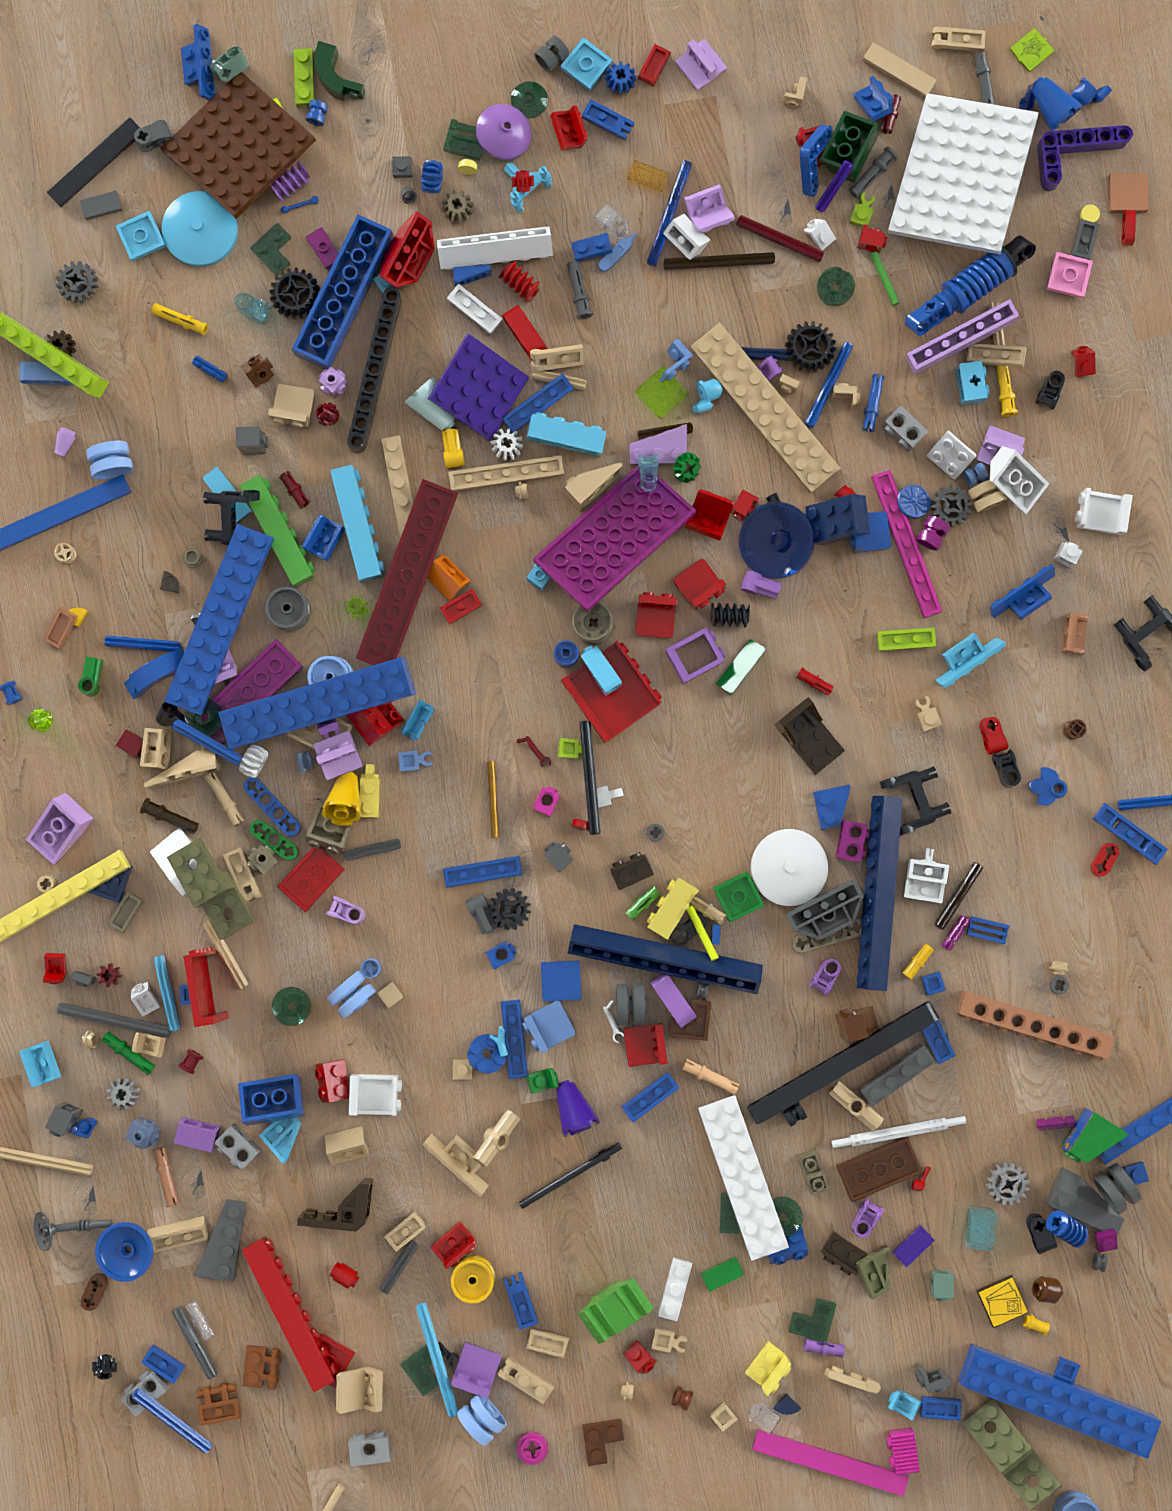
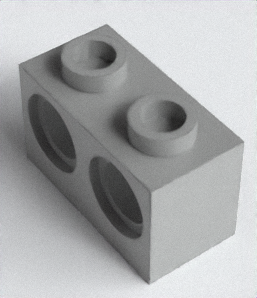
(908, 424)
(241, 1142)
(161, 1387)

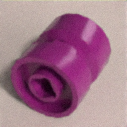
(932, 534)

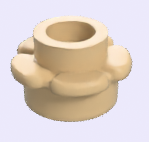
(521, 491)
(1059, 967)
(90, 1040)
(627, 1391)

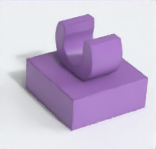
(770, 368)
(328, 726)

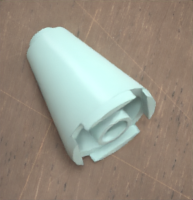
(431, 412)

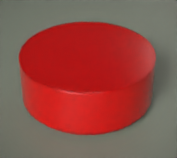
(580, 824)

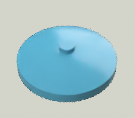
(199, 230)

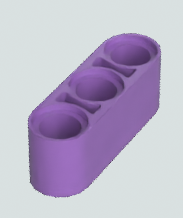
(673, 999)

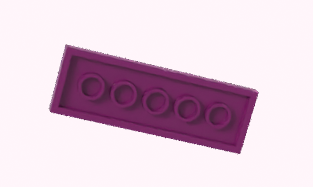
(257, 681)

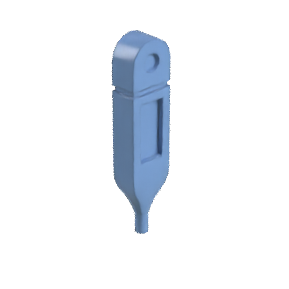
(618, 252)

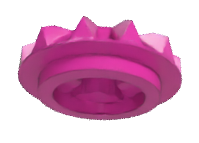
(526, 1455)

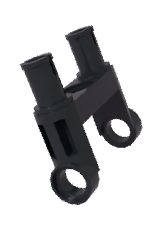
(227, 501)
(1132, 638)
(915, 780)

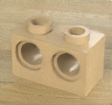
(156, 749)

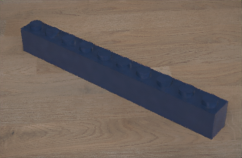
(879, 893)
(665, 959)

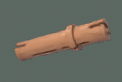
(163, 1168)

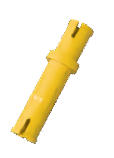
(160, 311)

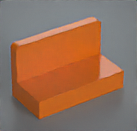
(447, 577)

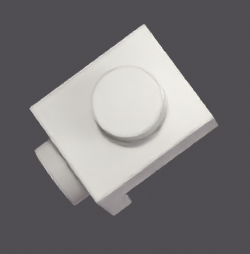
(820, 233)

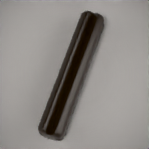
(655, 431)

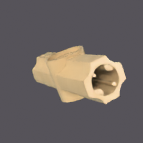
(864, 1113)
(496, 1138)

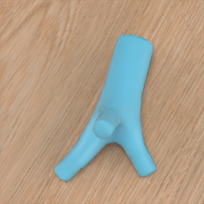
(500, 1041)

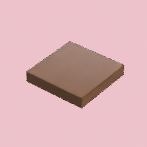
(1128, 192)

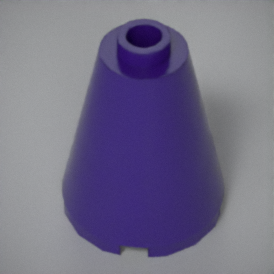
(574, 1109)

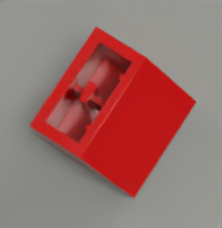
(376, 722)

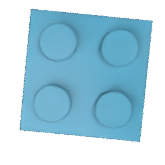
(586, 64)
(140, 236)

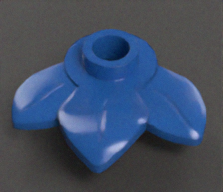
(1045, 786)

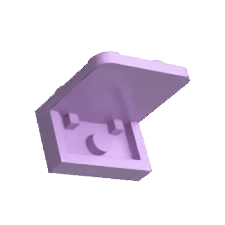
(708, 209)

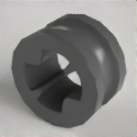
(651, 828)
(1053, 983)
(702, 991)
(1099, 1262)

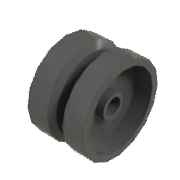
(280, 600)
(630, 1005)
(1117, 1188)

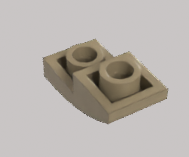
(813, 1172)

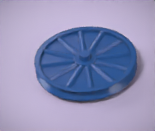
(913, 501)

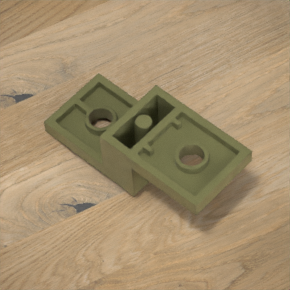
(210, 888)
(1012, 1454)

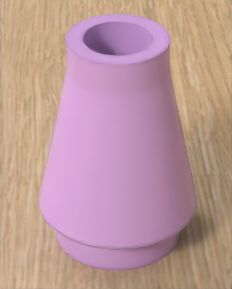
(64, 441)

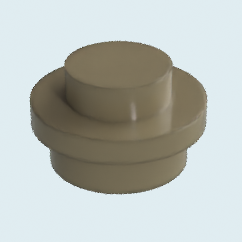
(192, 557)

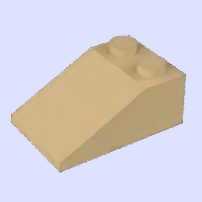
(588, 485)

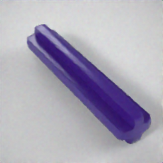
(834, 186)

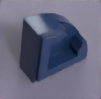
(786, 1405)

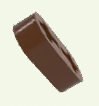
(90, 1289)

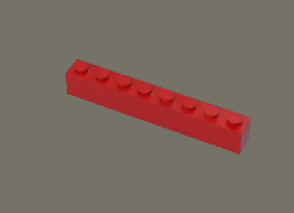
(290, 1314)

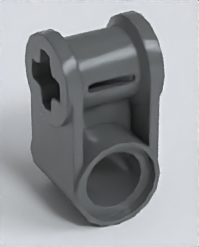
(155, 134)

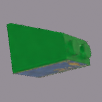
(1091, 1137)

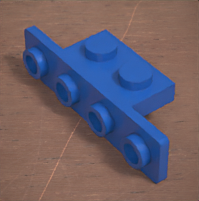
(197, 62)
(1027, 596)

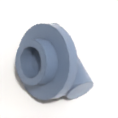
(304, 761)

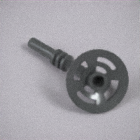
(49, 1229)

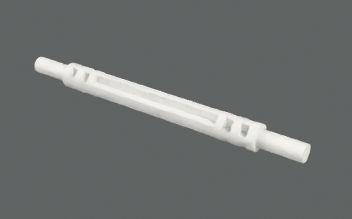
(898, 1132)

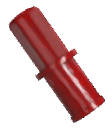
(815, 682)

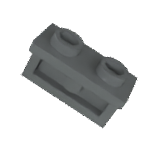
(933, 1380)

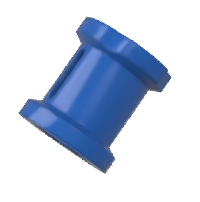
(10, 693)

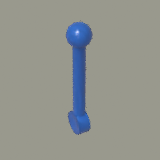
(314, 200)

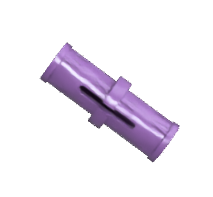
(824, 1348)

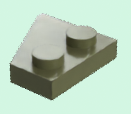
(875, 1272)

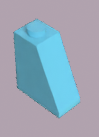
(601, 670)

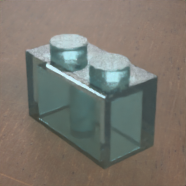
(981, 1228)

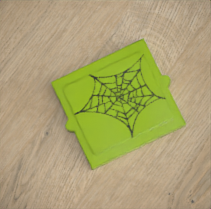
(1032, 50)

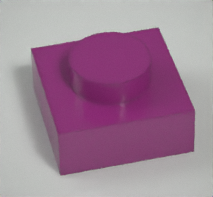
(1106, 1240)

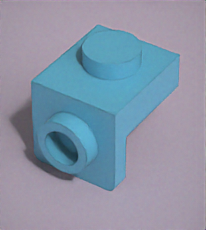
(904, 1404)

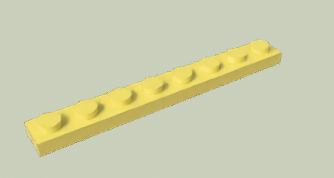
(63, 894)

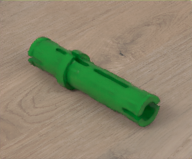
(124, 1050)

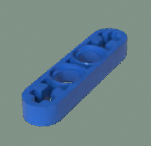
(272, 806)

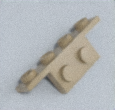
(459, 1159)

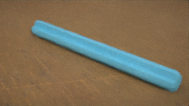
(437, 1359)

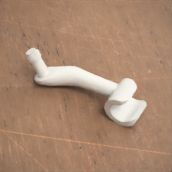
(612, 1020)

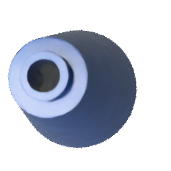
(1054, 102)

